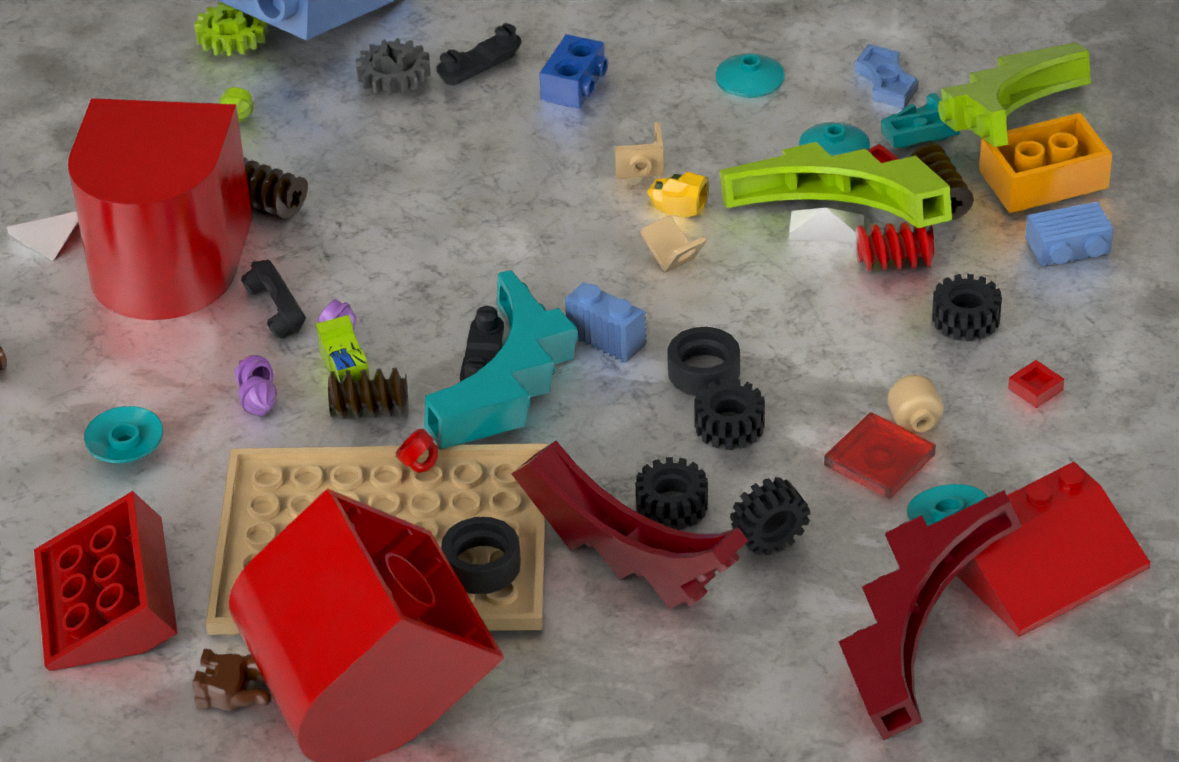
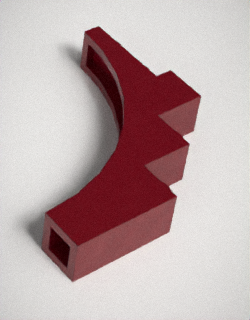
(584, 513)
(901, 601)

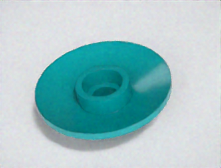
(749, 75)
(836, 137)
(123, 434)
(943, 501)

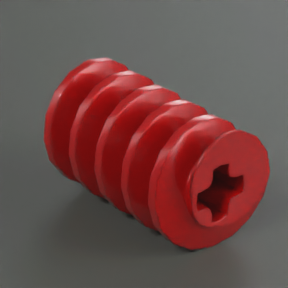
(894, 245)

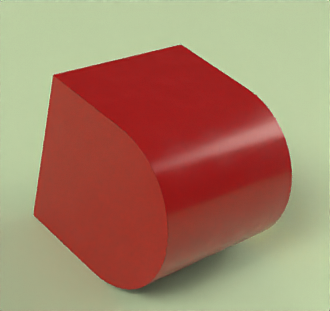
(160, 203)
(359, 629)

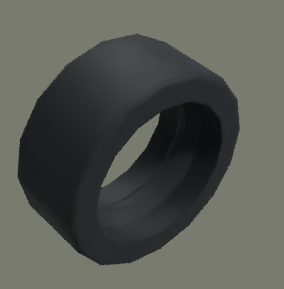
(702, 342)
(483, 532)

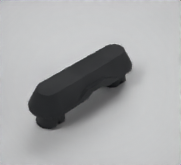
(460, 66)
(289, 314)
(483, 341)

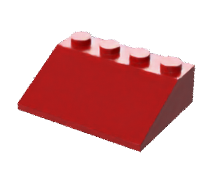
(1060, 557)
(105, 587)

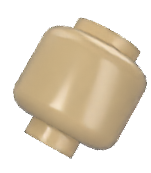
(913, 402)

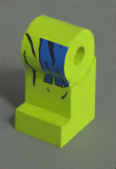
(340, 347)

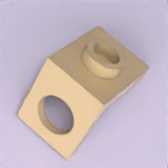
(641, 159)
(670, 244)

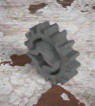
(393, 67)

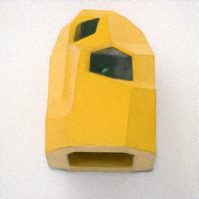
(680, 194)

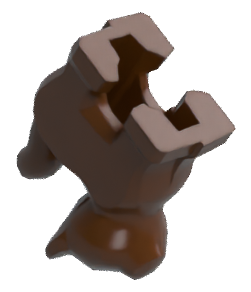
(227, 681)

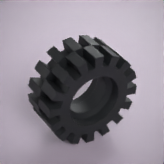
(966, 321)
(729, 429)
(672, 477)
(770, 515)

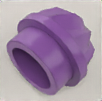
(337, 309)
(251, 367)
(258, 396)

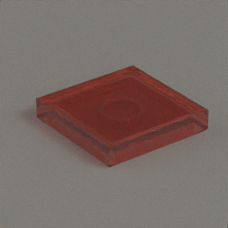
(879, 455)

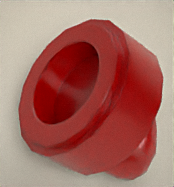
(414, 447)

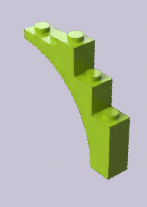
(1016, 81)
(808, 172)

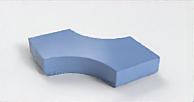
(889, 80)

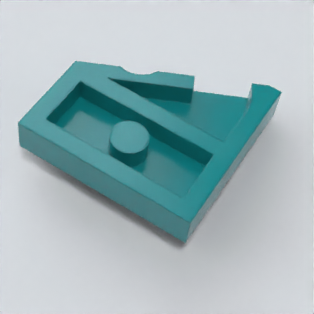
(916, 125)

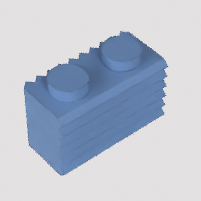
(1069, 234)
(606, 321)

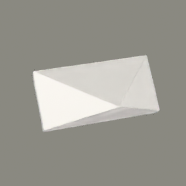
(824, 225)
(46, 234)

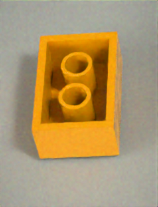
(1046, 163)

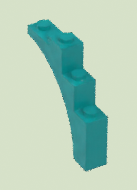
(523, 368)

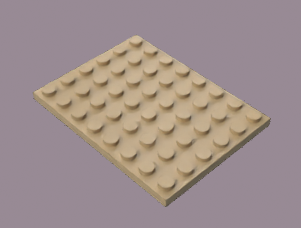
(276, 484)

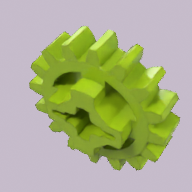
(229, 30)

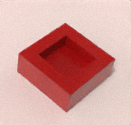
(1036, 383)

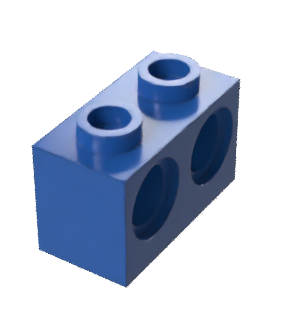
(573, 71)

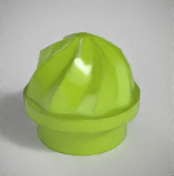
(241, 98)

